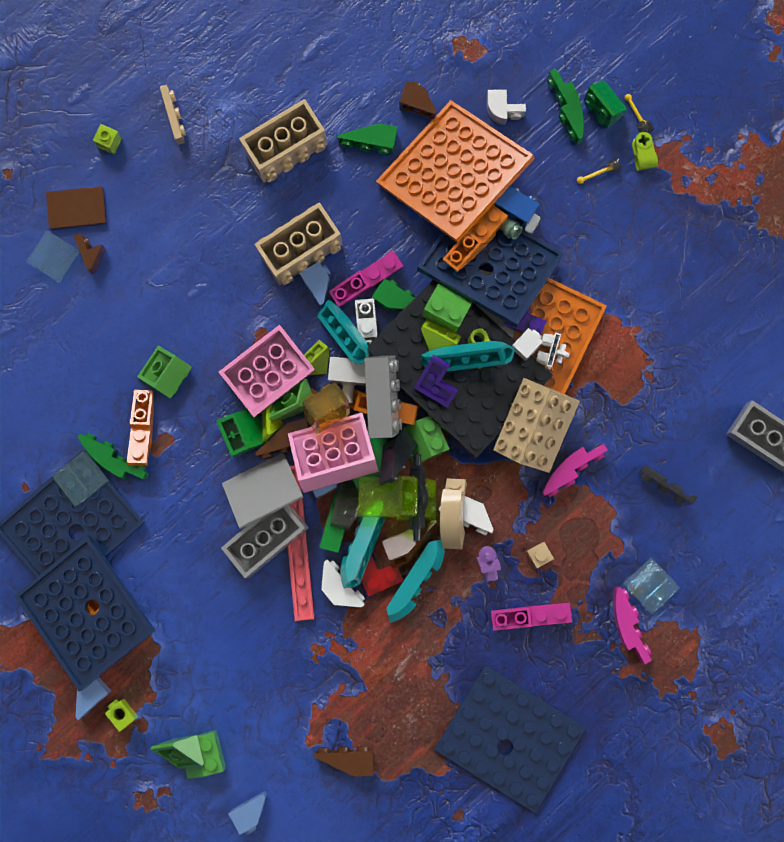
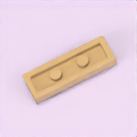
(173, 114)

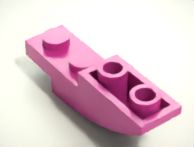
(367, 279)
(566, 473)
(531, 616)
(625, 618)

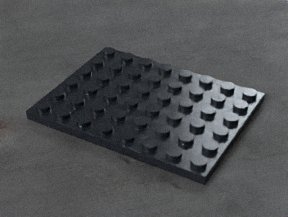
(482, 394)

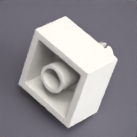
(348, 374)

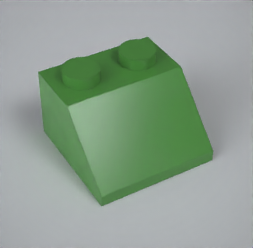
(446, 308)
(164, 372)
(428, 437)
(211, 755)

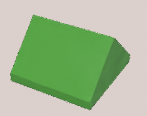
(291, 402)
(181, 752)

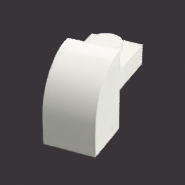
(500, 110)

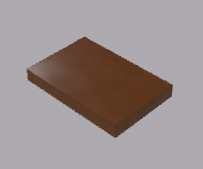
(76, 208)

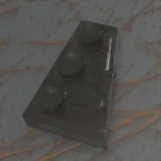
(650, 475)
(346, 505)

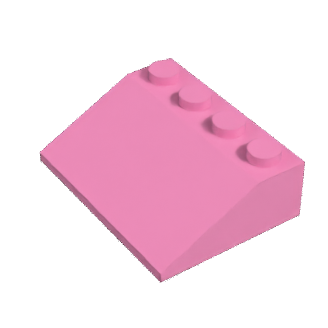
(266, 371)
(334, 454)

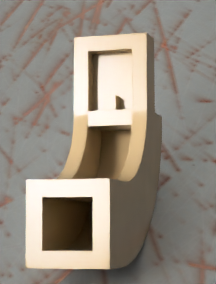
(452, 514)

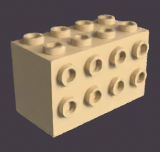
(284, 141)
(299, 244)
(536, 425)

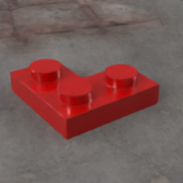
(379, 580)

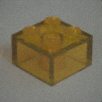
(326, 407)

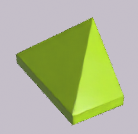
(438, 336)
(318, 357)
(269, 427)

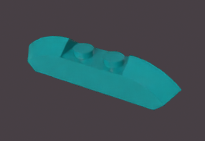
(344, 332)
(472, 355)
(360, 551)
(401, 602)

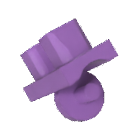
(488, 563)

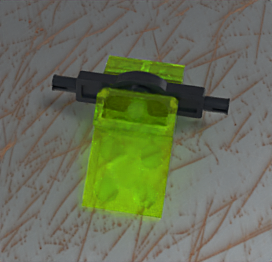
(405, 499)

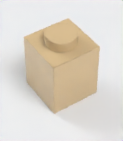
(539, 555)

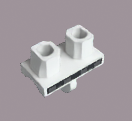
(548, 358)

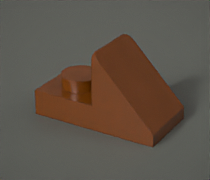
(90, 256)

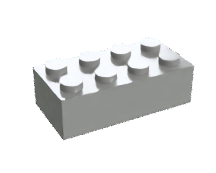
(382, 396)
(760, 433)
(264, 540)

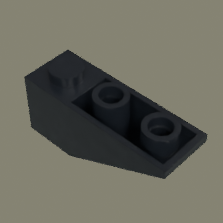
(395, 455)

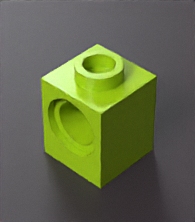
(107, 139)
(129, 717)

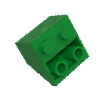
(604, 103)
(241, 432)

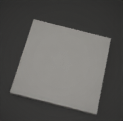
(262, 490)

